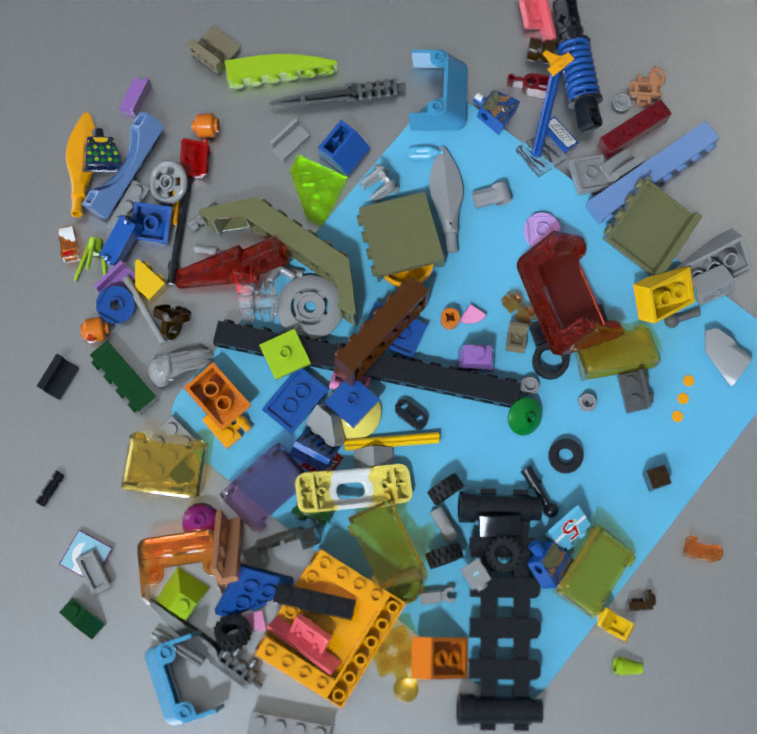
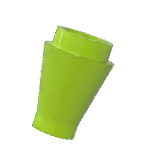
(625, 666)

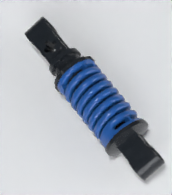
(579, 74)

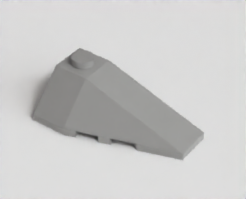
(725, 250)

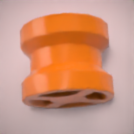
(448, 322)

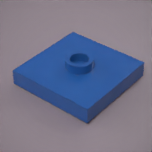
(352, 402)

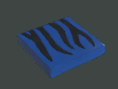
(315, 446)

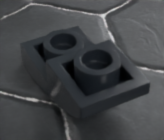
(497, 525)

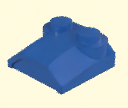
(155, 221)

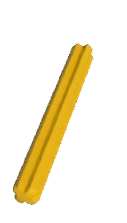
(393, 441)

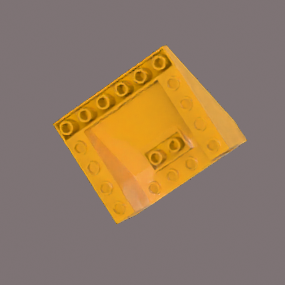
(351, 642)

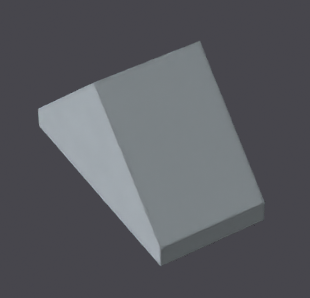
(373, 456)

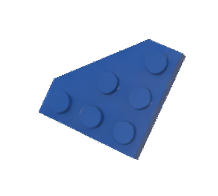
(251, 591)

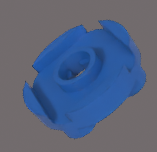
(117, 315)

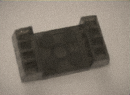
(258, 553)

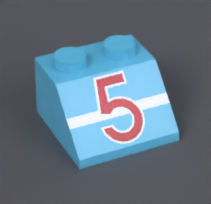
(568, 529)

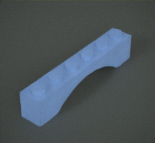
(143, 134)

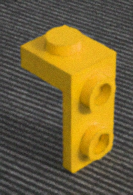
(615, 624)

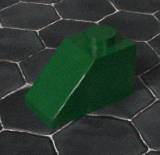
(82, 618)

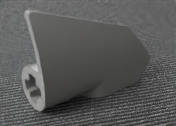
(725, 355)

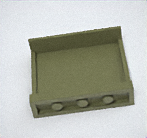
(650, 228)
(400, 235)

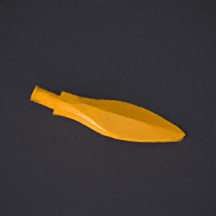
(74, 159)

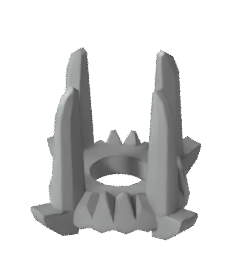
(388, 187)

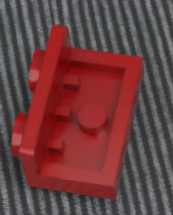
(194, 157)

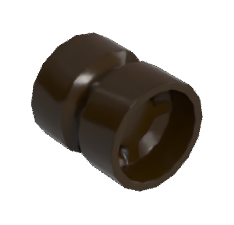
(536, 43)

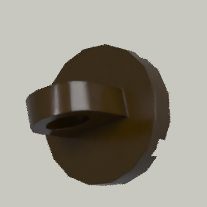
(172, 318)

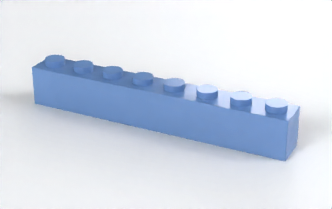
(659, 167)

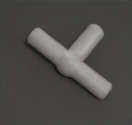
(283, 270)

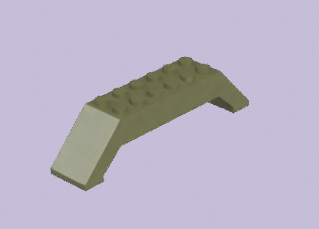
(300, 243)

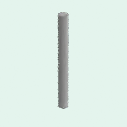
(144, 310)

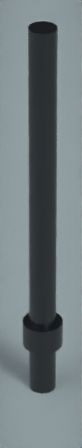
(173, 265)

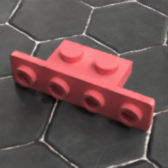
(538, 16)
(307, 640)

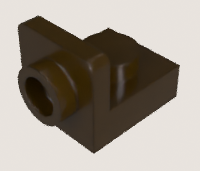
(638, 605)

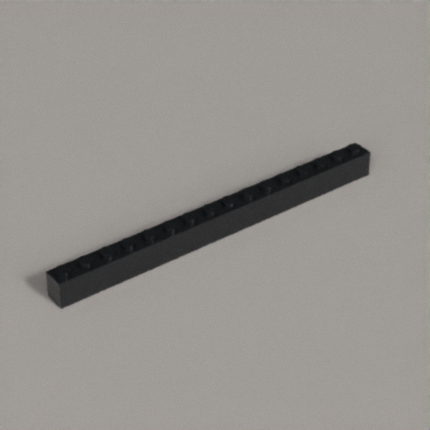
(386, 369)

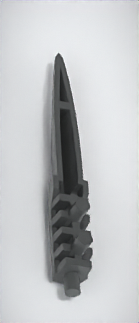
(350, 92)
(224, 660)

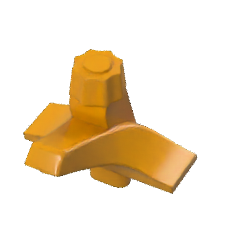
(557, 62)

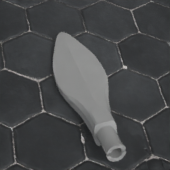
(447, 195)

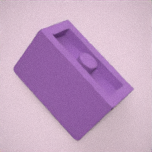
(135, 96)
(114, 277)

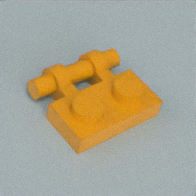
(230, 434)

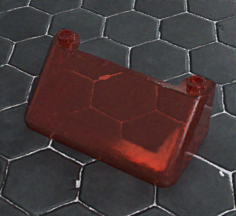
(563, 295)

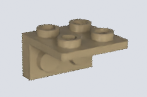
(214, 49)

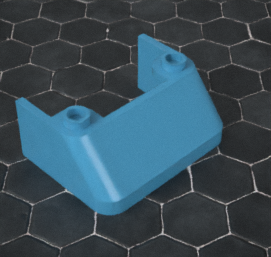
(452, 109)
(158, 664)

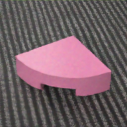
(472, 315)
(256, 620)

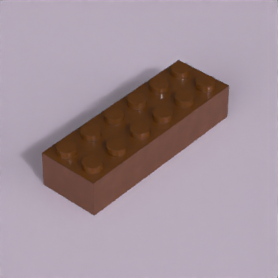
(381, 330)

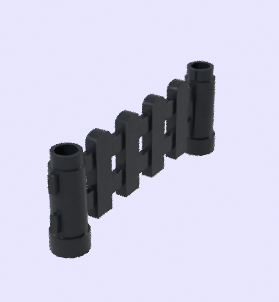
(488, 708)

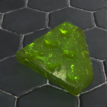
(316, 188)

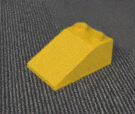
(663, 294)

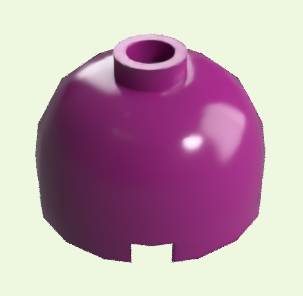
(199, 517)

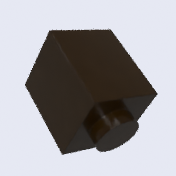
(656, 478)

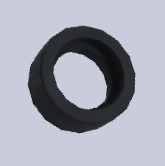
(547, 374)

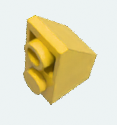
(147, 283)

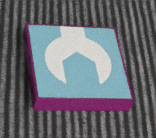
(81, 545)

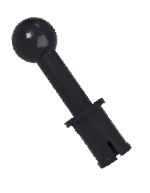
(550, 509)

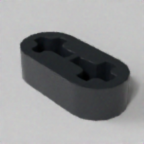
(413, 411)

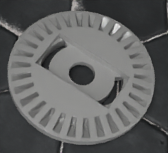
(305, 290)

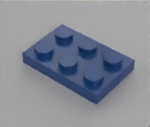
(409, 340)
(295, 400)

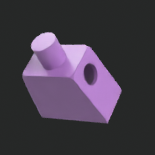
(476, 358)

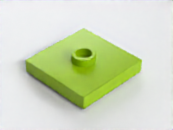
(285, 354)

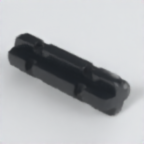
(49, 488)

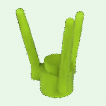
(93, 248)

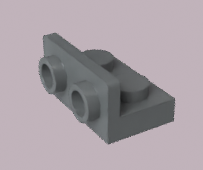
(635, 391)

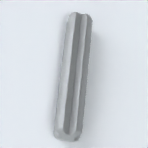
(181, 649)

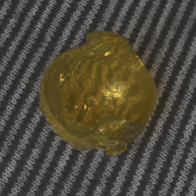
(408, 592)

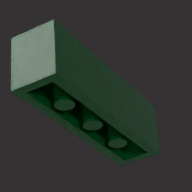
(124, 377)

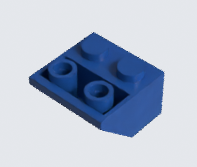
(343, 148)

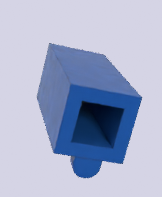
(121, 240)

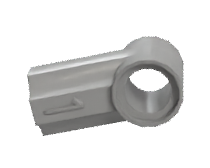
(497, 194)

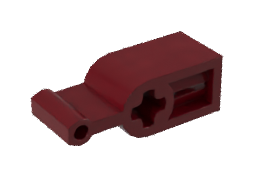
(538, 81)

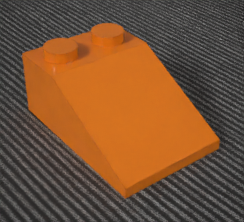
(217, 396)
(439, 658)

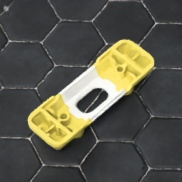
(319, 489)

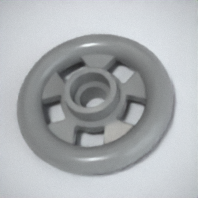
(179, 190)

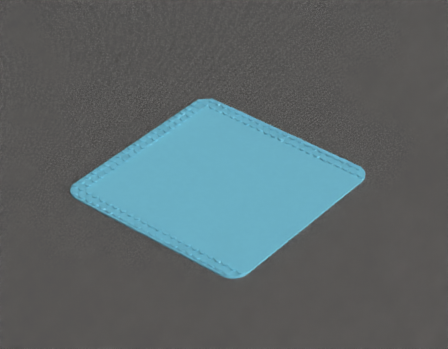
(477, 434)

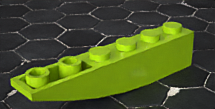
(275, 67)

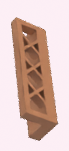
(226, 548)

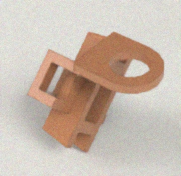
(653, 84)

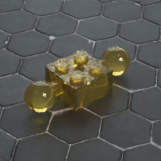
(405, 688)

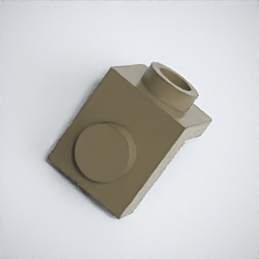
(516, 337)

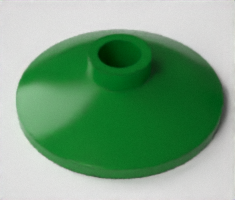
(519, 413)

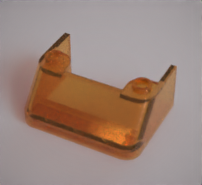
(170, 551)

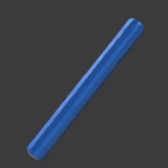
(545, 115)

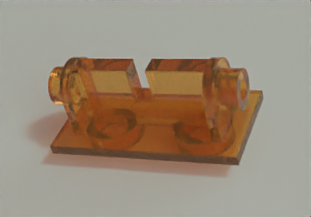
(513, 303)

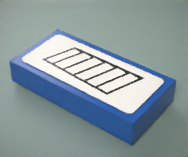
(561, 135)

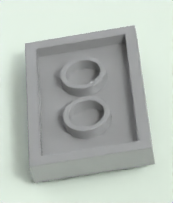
(173, 432)

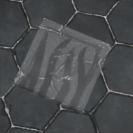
(550, 158)

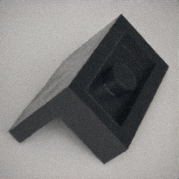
(58, 377)

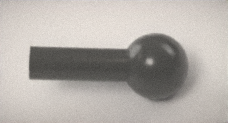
(673, 320)

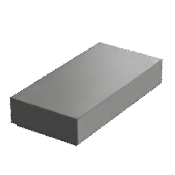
(93, 572)

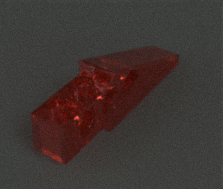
(234, 265)

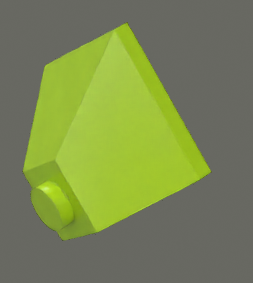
(182, 594)

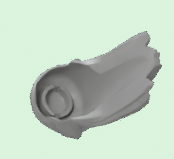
(168, 366)

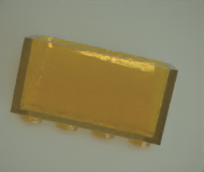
(623, 355)

